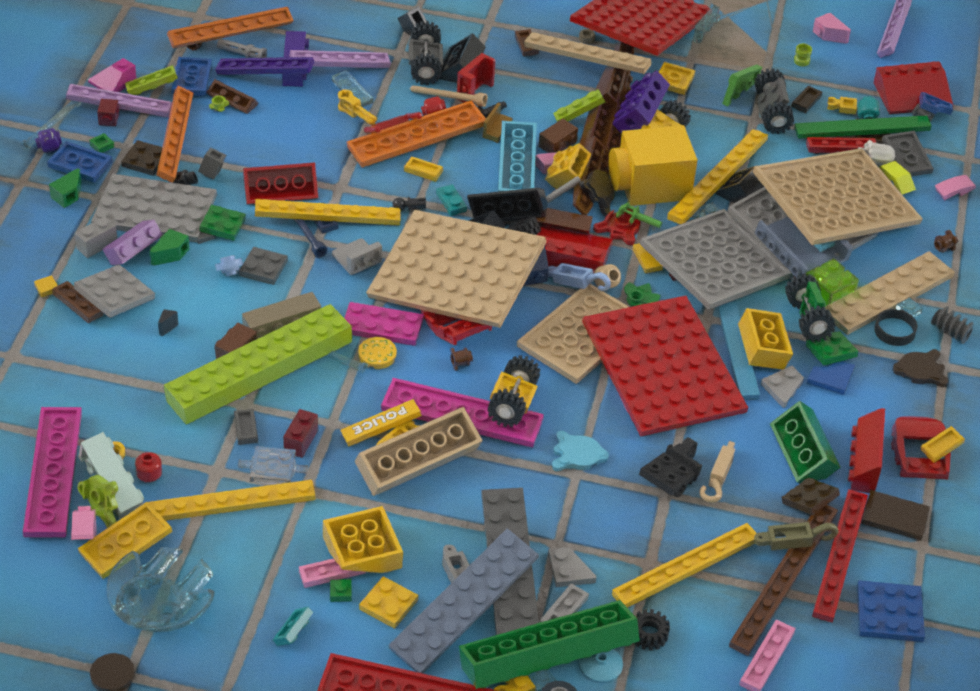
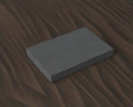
(909, 152)

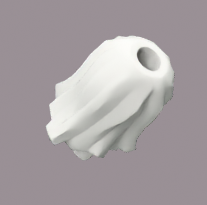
(879, 153)

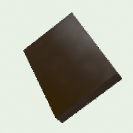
(895, 515)

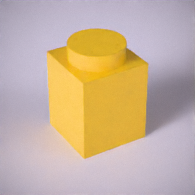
(653, 165)

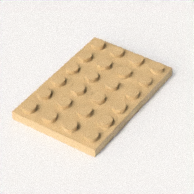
(561, 337)

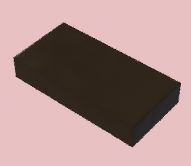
(806, 99)

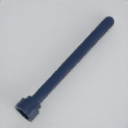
(318, 248)

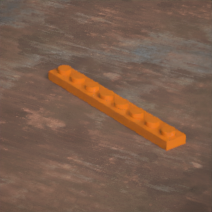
(229, 27)
(174, 134)

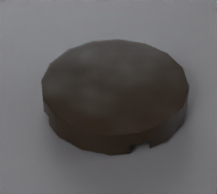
(112, 672)

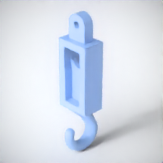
(577, 276)

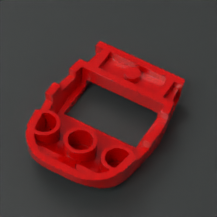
(454, 331)
(918, 428)

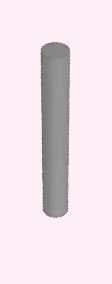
(563, 189)

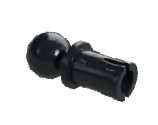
(411, 203)

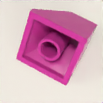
(114, 76)

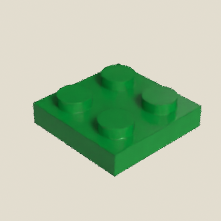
(222, 222)
(832, 350)

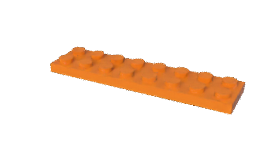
(416, 133)

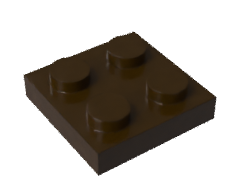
(143, 158)
(810, 496)

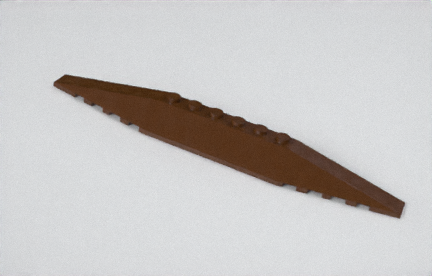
(599, 133)

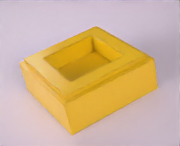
(45, 285)

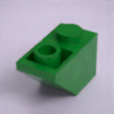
(66, 189)
(169, 248)

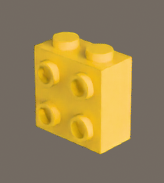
(567, 165)

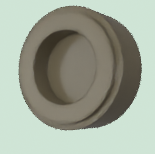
(587, 36)

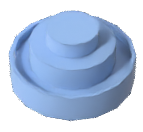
(229, 265)

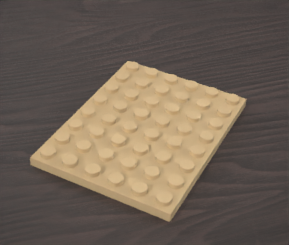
(837, 196)
(457, 268)

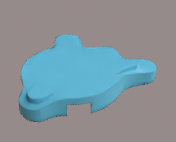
(577, 452)

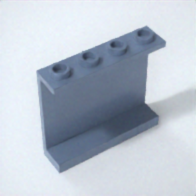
(795, 250)

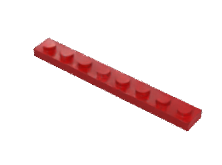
(840, 556)

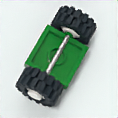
(815, 319)

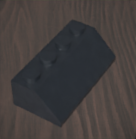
(510, 204)

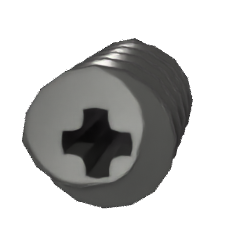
(952, 324)

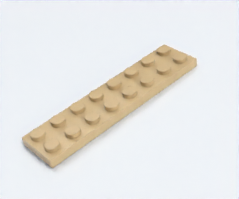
(889, 290)

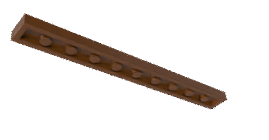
(778, 587)

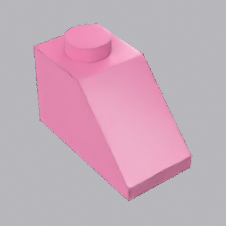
(831, 29)
(83, 523)

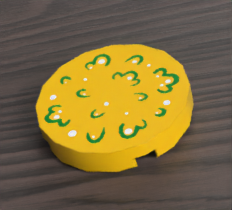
(377, 352)

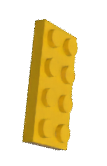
(131, 533)

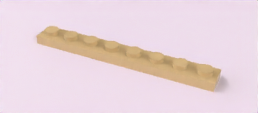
(588, 52)

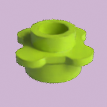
(219, 103)

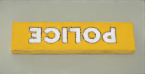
(380, 422)

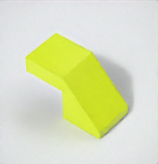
(901, 177)

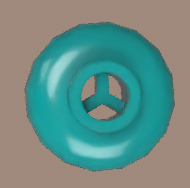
(868, 108)

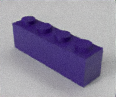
(294, 41)

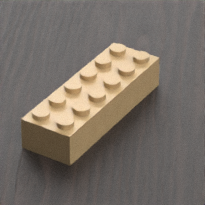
(418, 451)

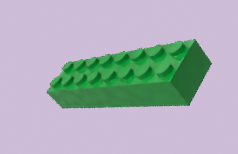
(548, 644)

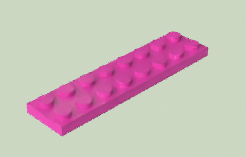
(438, 402)
(52, 472)

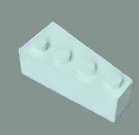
(103, 461)

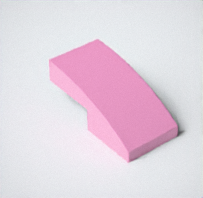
(955, 185)

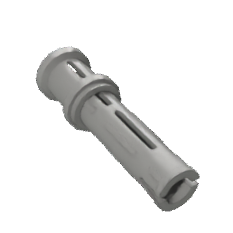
(247, 50)

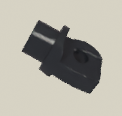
(186, 178)

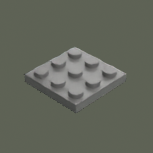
(114, 290)

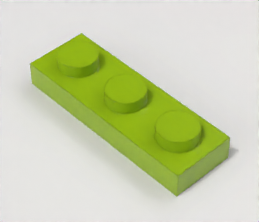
(151, 80)
(579, 106)

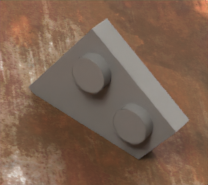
(783, 384)
(569, 568)

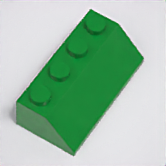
(804, 443)

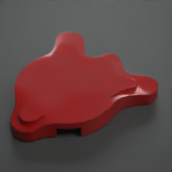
(619, 227)

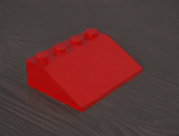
(902, 85)
(575, 248)

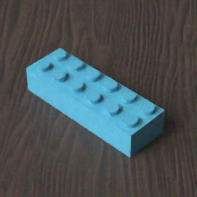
(517, 156)

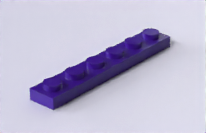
(257, 66)

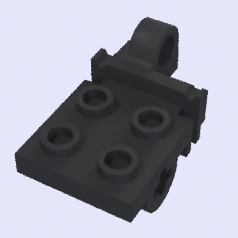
(674, 468)

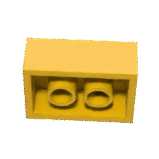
(765, 339)

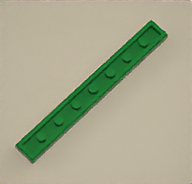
(862, 126)

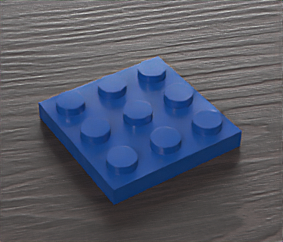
(890, 611)

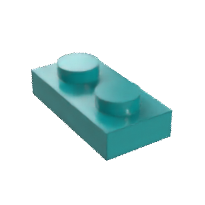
(451, 200)
(292, 626)

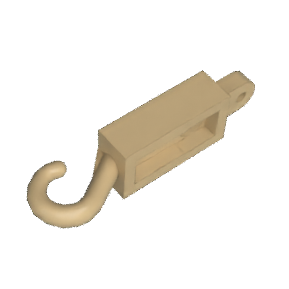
(719, 473)

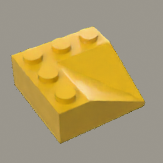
(363, 541)

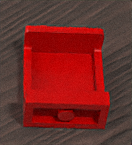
(475, 74)

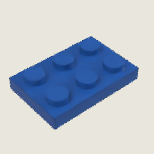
(193, 75)
(73, 156)

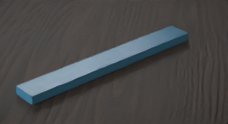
(742, 371)

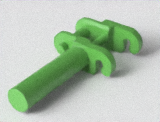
(636, 215)

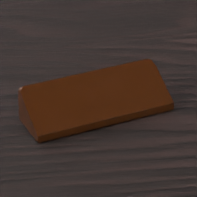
(236, 98)
(566, 221)

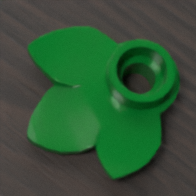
(640, 294)

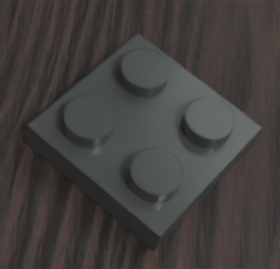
(263, 265)

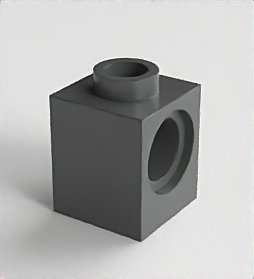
(212, 163)

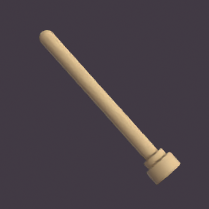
(479, 99)

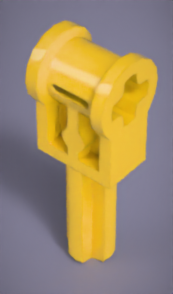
(352, 106)

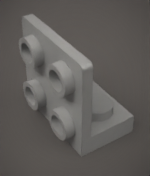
(358, 255)

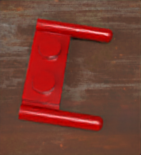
(376, 128)

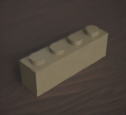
(276, 315)

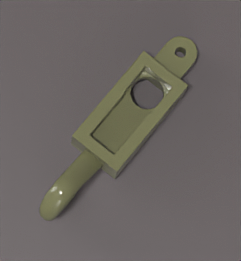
(795, 534)

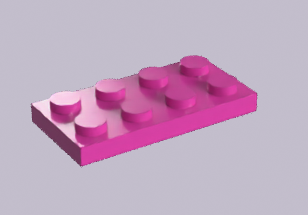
(383, 322)

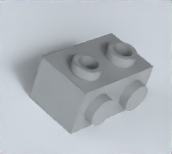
(95, 236)

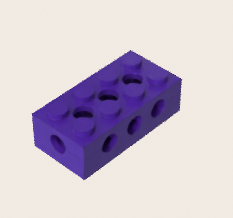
(641, 102)

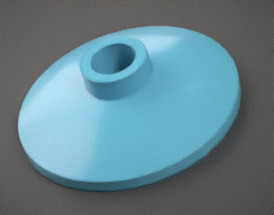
(600, 670)

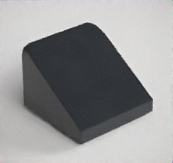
(167, 321)

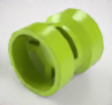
(803, 53)

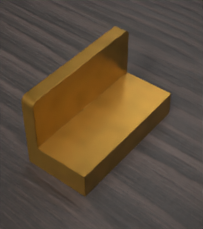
(493, 124)

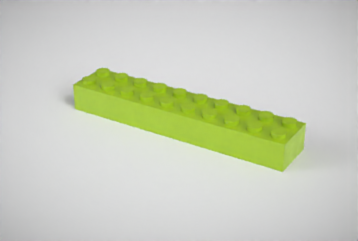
(257, 363)

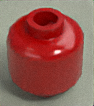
(433, 105)
(148, 467)

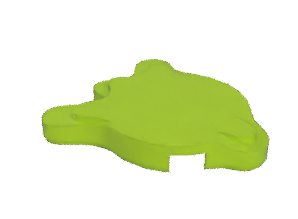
(101, 497)

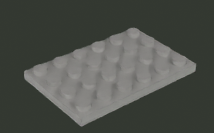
(170, 204)

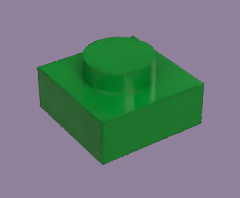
(101, 143)
(340, 590)

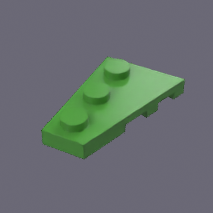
(740, 81)

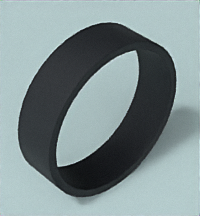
(894, 340)

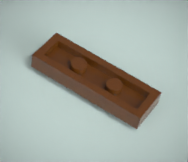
(76, 302)

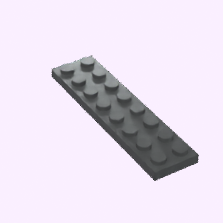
(518, 604)

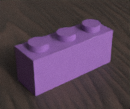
(132, 242)

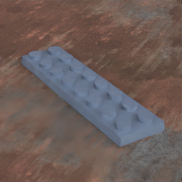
(463, 601)

